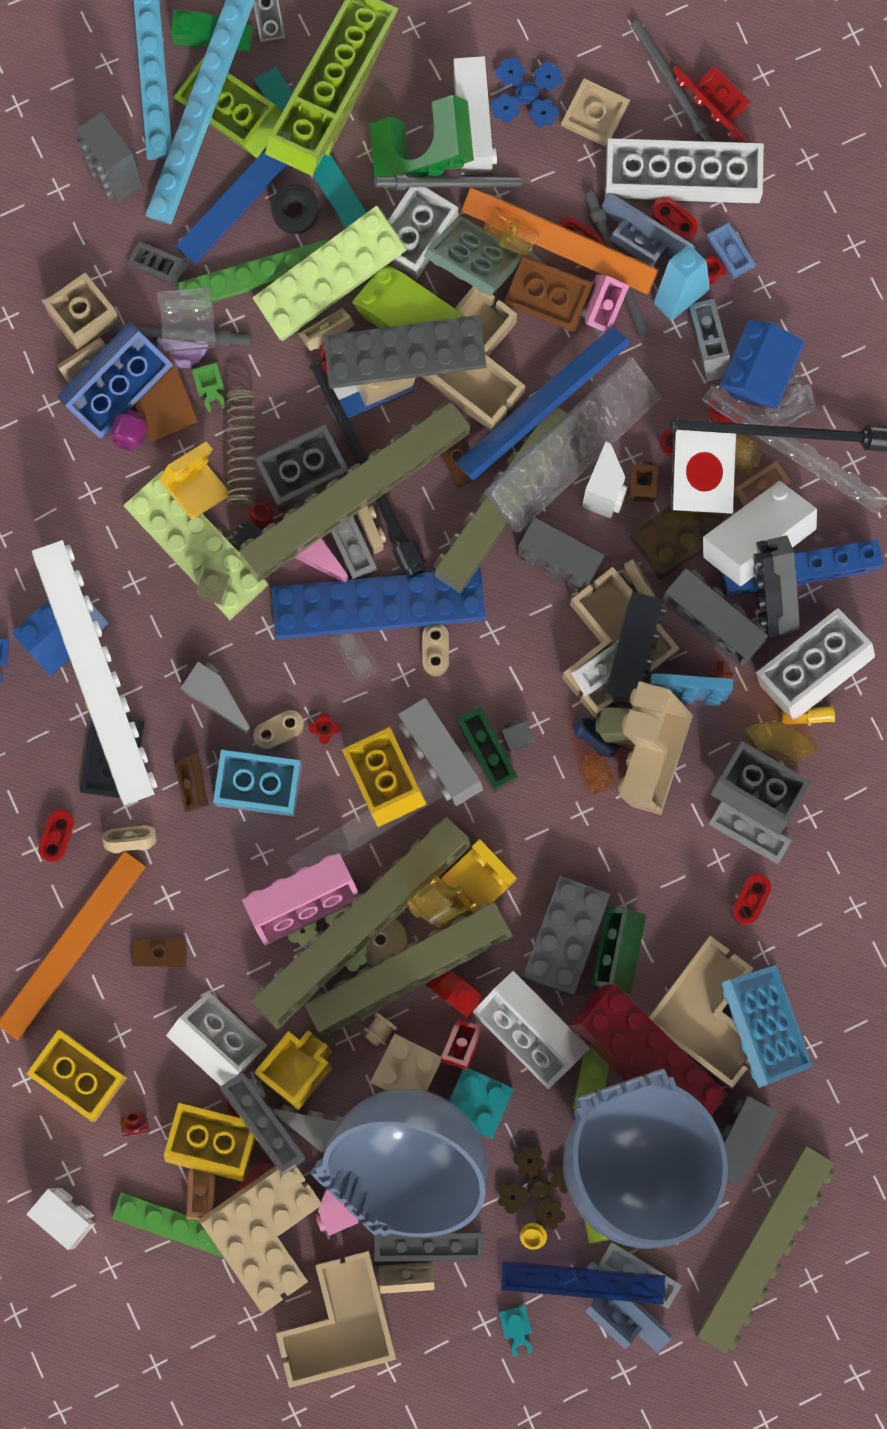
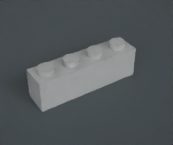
(440, 752)

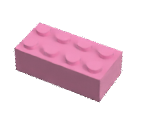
(301, 899)

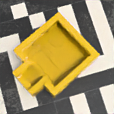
(295, 1067)

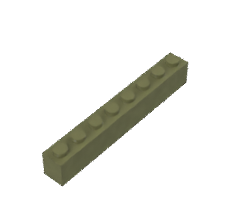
(486, 525)
(408, 969)
(765, 1249)

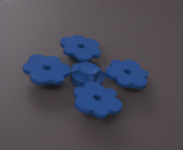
(527, 92)

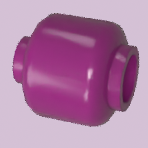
(128, 430)

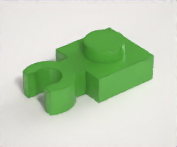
(209, 383)

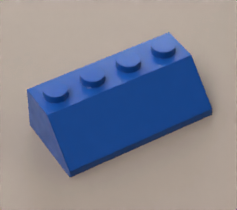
(115, 380)

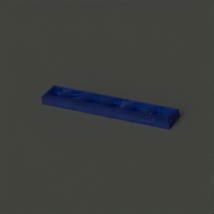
(583, 1282)

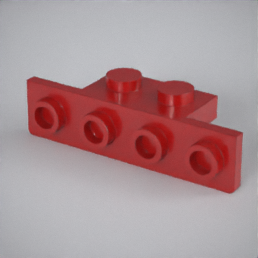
(720, 96)

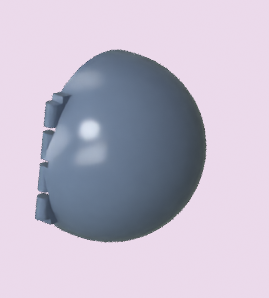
(645, 1162)
(406, 1164)

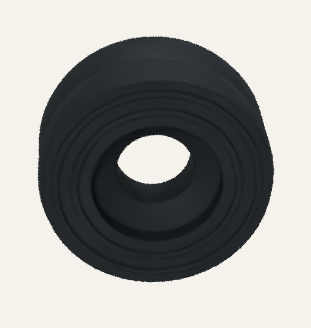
(294, 223)

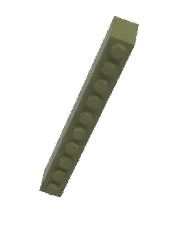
(354, 491)
(360, 923)

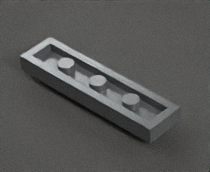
(262, 1123)
(435, 1248)

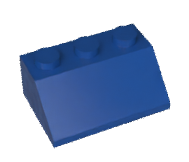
(762, 364)
(43, 638)

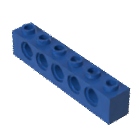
(821, 566)

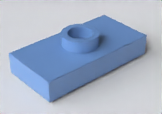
(730, 250)

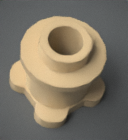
(379, 1030)

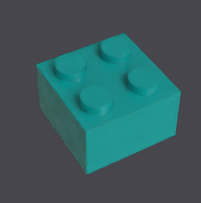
(481, 1100)

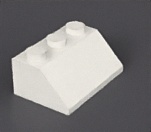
(606, 486)
(216, 1039)

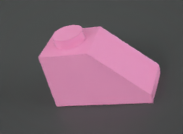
(604, 302)
(334, 1215)

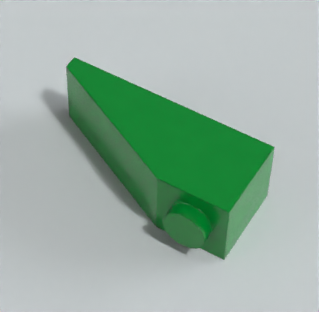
(197, 29)

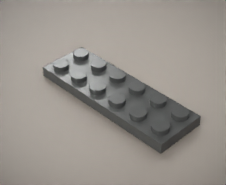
(405, 351)

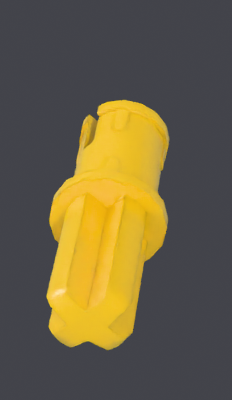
(813, 715)

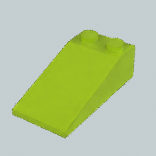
(239, 113)
(398, 300)

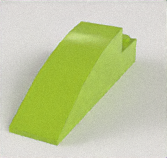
(331, 85)

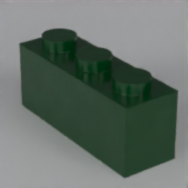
(487, 749)
(618, 948)

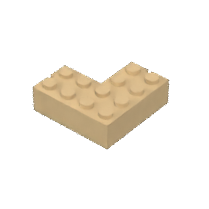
(486, 391)
(604, 615)
(658, 730)
(694, 1014)
(248, 1231)
(351, 1336)

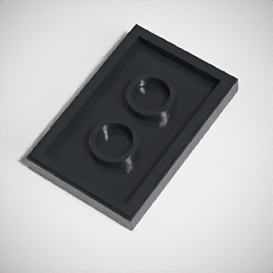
(96, 771)

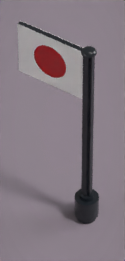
(706, 457)

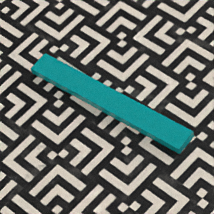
(327, 174)

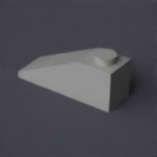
(710, 339)
(210, 691)

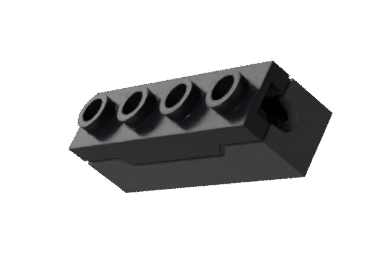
(777, 586)

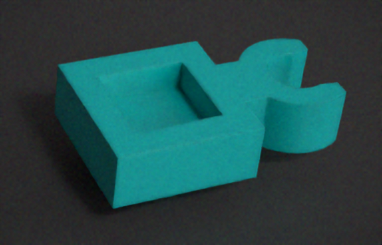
(515, 1326)

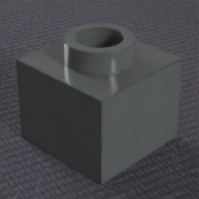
(517, 735)

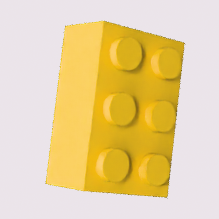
(384, 777)
(76, 1075)
(209, 1142)

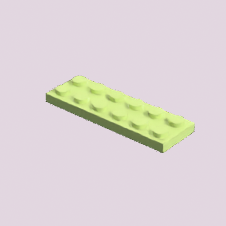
(329, 273)
(193, 543)

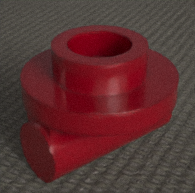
(134, 1124)

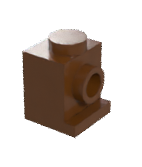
(647, 492)

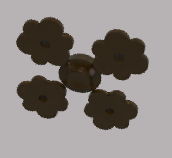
(537, 1187)

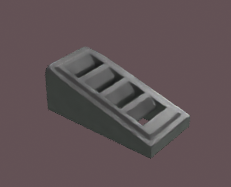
(172, 271)

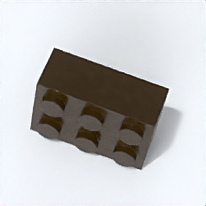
(673, 538)

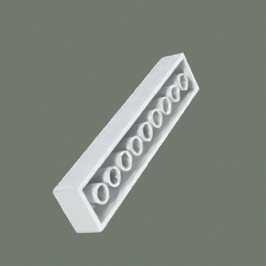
(92, 672)

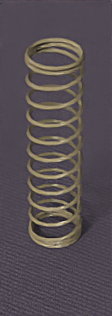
(240, 499)

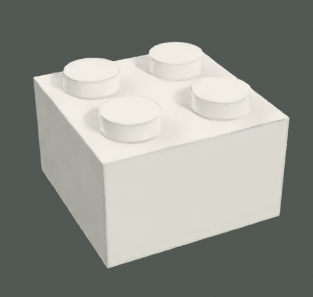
(61, 1217)

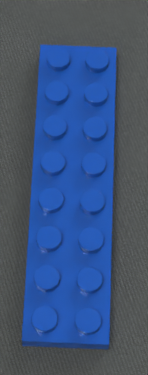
(374, 605)

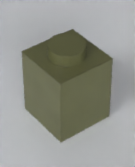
(214, 586)

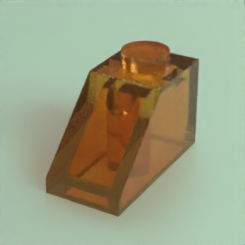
(595, 774)

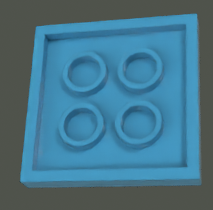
(693, 688)

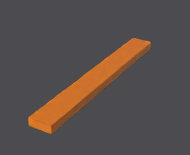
(567, 242)
(71, 946)

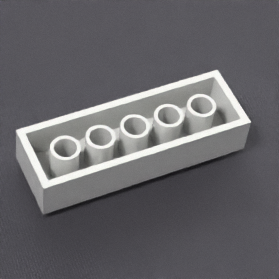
(684, 170)

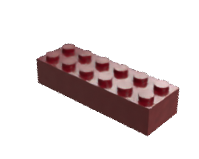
(638, 1046)

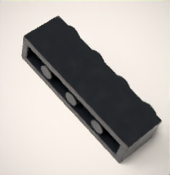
(634, 646)

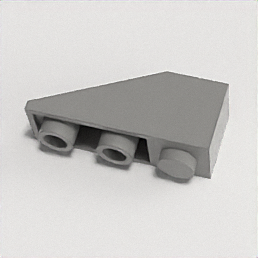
(268, 20)
(310, 1126)

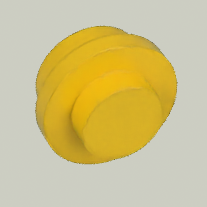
(533, 1236)

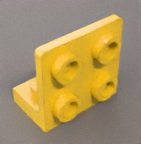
(193, 482)
(480, 875)

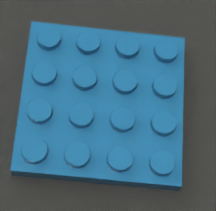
(766, 1025)

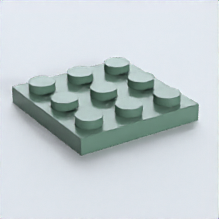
(473, 255)

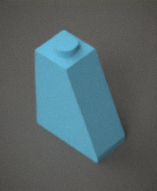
(682, 283)

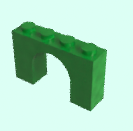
(448, 150)

